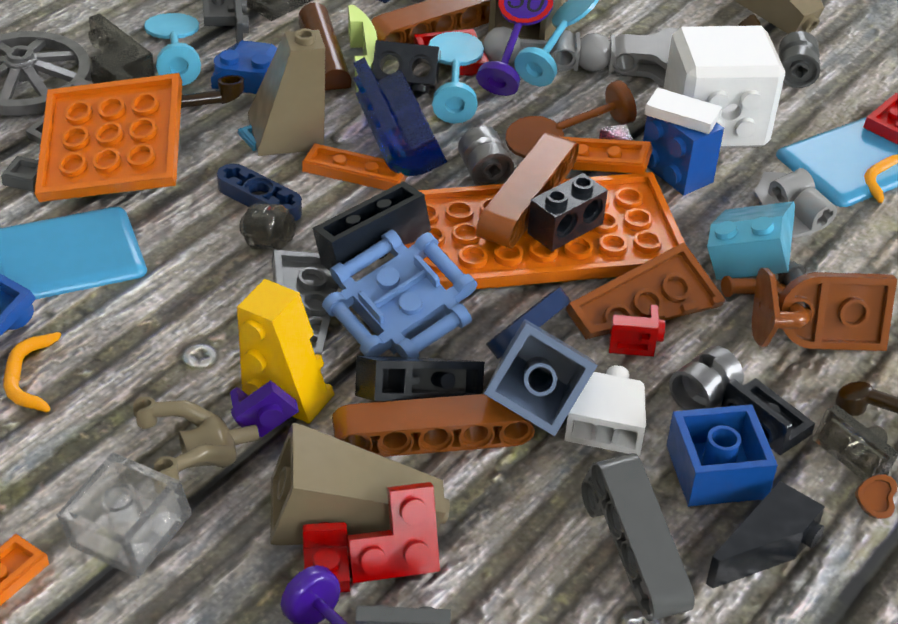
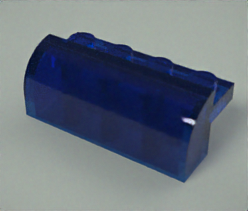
(397, 122)

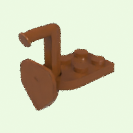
(839, 310)

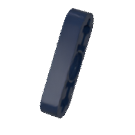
(239, 182)
(537, 314)

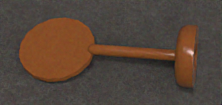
(526, 131)

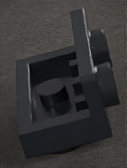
(780, 421)

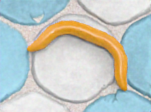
(873, 171)
(13, 371)

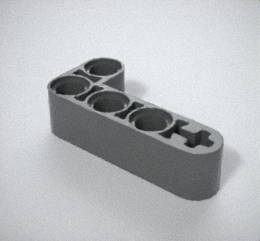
(641, 535)

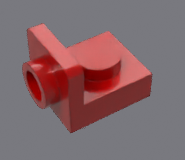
(636, 334)
(327, 546)

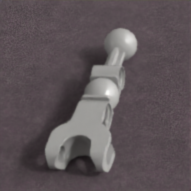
(594, 52)

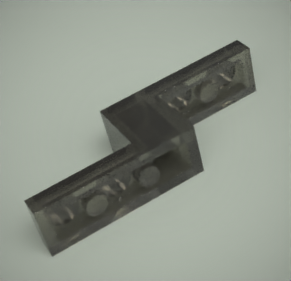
(121, 55)

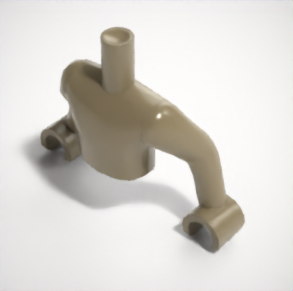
(205, 445)

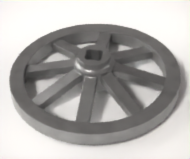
(23, 62)

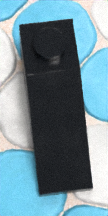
(416, 378)
(768, 536)

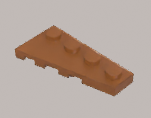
(670, 280)

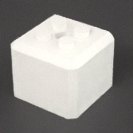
(732, 70)

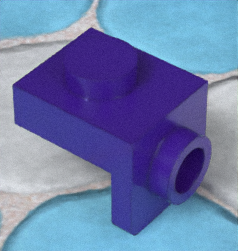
(264, 407)

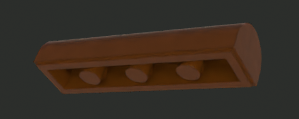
(315, 17)

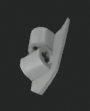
(812, 208)

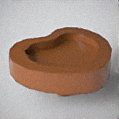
(876, 496)

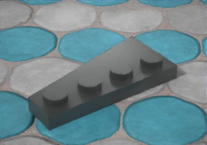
(313, 281)

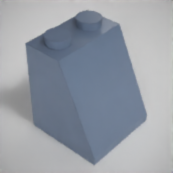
(540, 377)

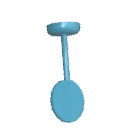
(175, 56)
(536, 64)
(455, 100)

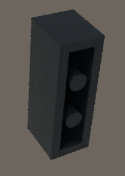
(361, 226)

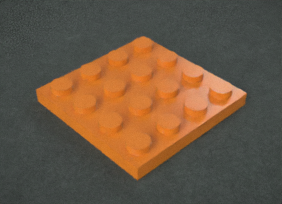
(110, 138)

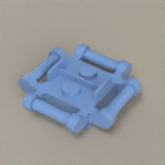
(401, 297)

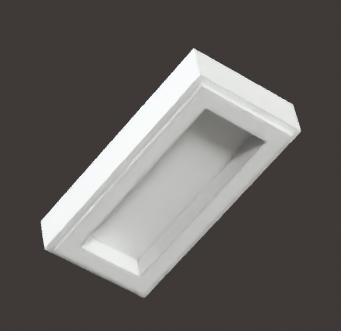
(683, 110)

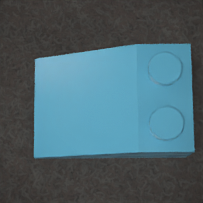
(751, 240)

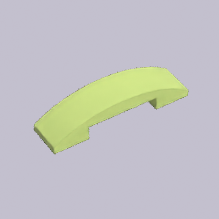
(361, 35)

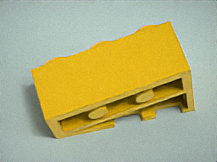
(279, 349)

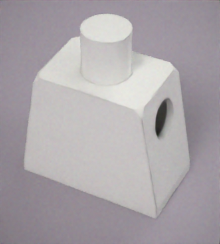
(609, 413)

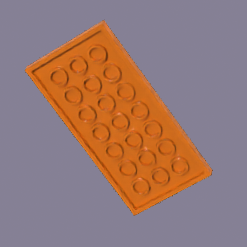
(633, 232)

